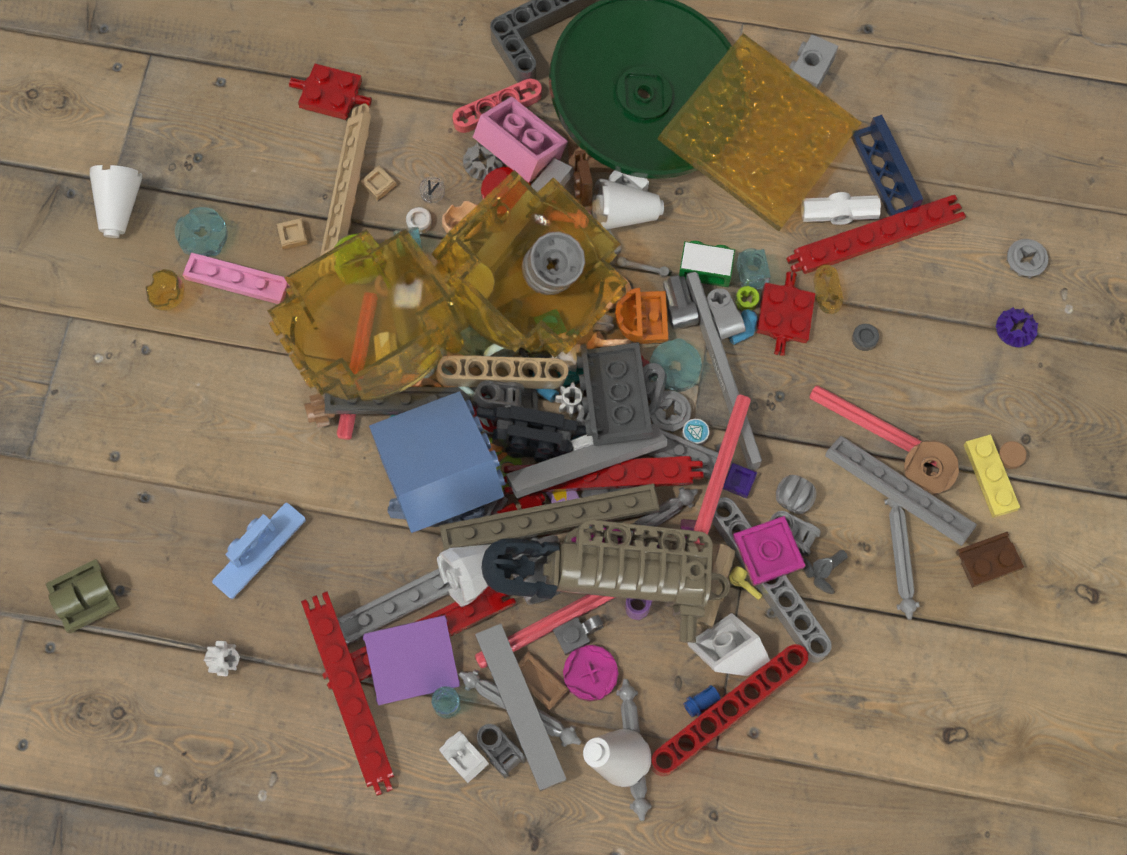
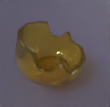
(165, 290)

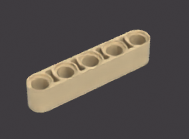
(513, 365)

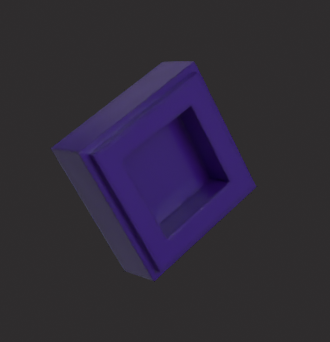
(739, 480)

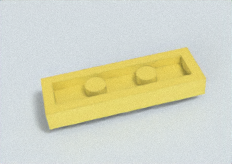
(991, 476)

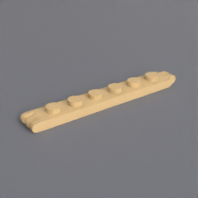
(347, 177)

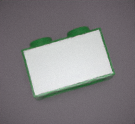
(710, 262)

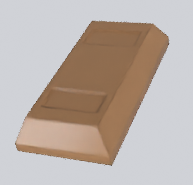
(541, 681)

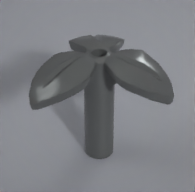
(822, 569)

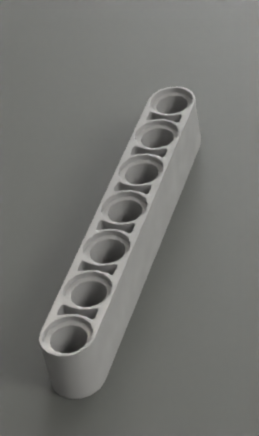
(771, 593)

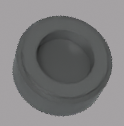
(865, 337)

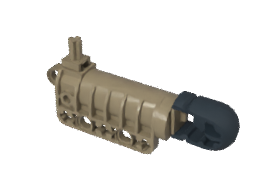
(614, 568)

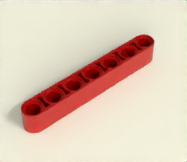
(738, 700)

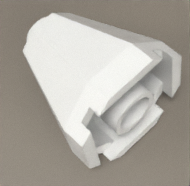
(463, 571)

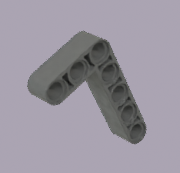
(534, 22)

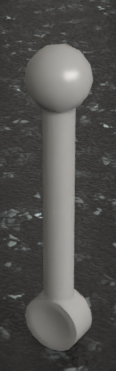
(663, 271)

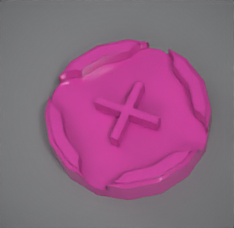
(590, 673)

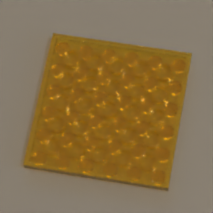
(759, 131)

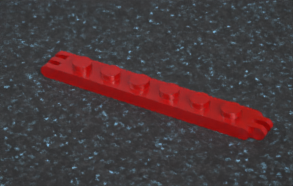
(876, 235)
(628, 474)
(458, 619)
(349, 693)

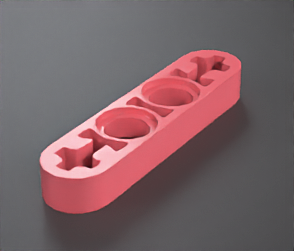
(495, 99)

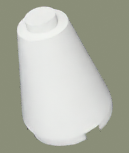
(114, 197)
(624, 205)
(619, 756)

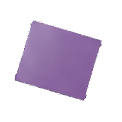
(411, 659)

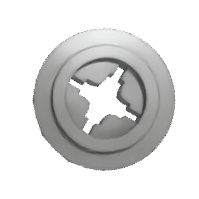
(477, 169)
(1027, 248)
(681, 408)

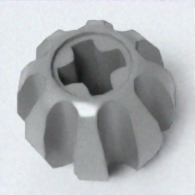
(796, 494)

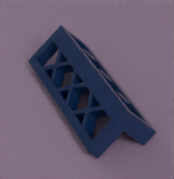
(895, 163)

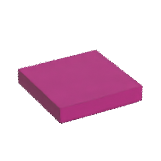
(769, 551)

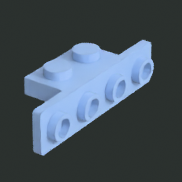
(256, 548)

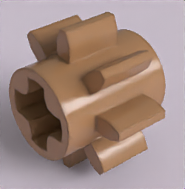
(315, 411)

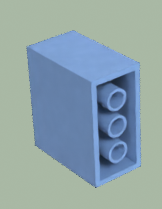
(438, 461)

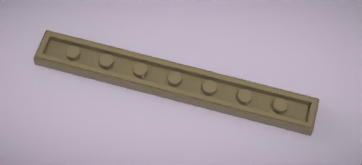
(551, 517)

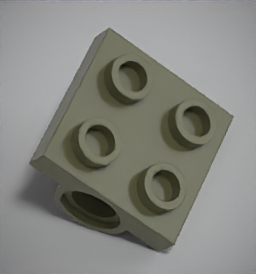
(82, 596)

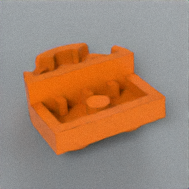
(643, 316)

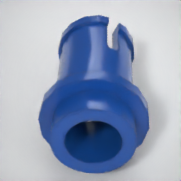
(701, 701)

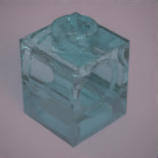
(749, 277)

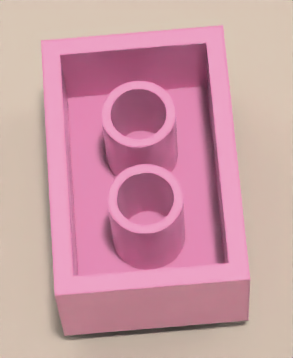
(519, 138)

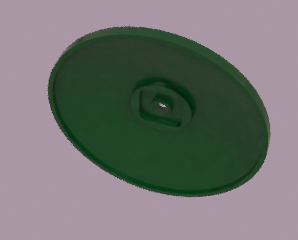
(623, 49)

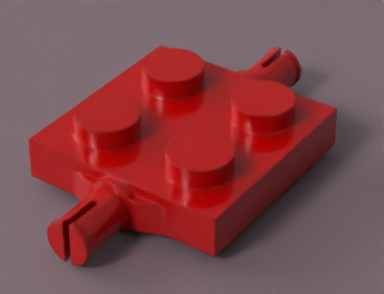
(330, 91)
(785, 313)

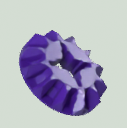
(1016, 338)

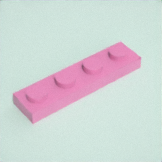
(235, 278)

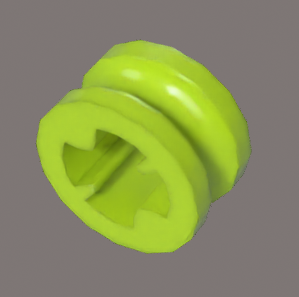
(747, 291)

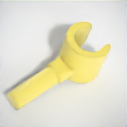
(738, 577)

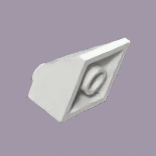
(731, 647)

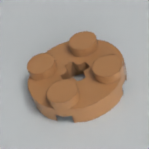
(946, 462)

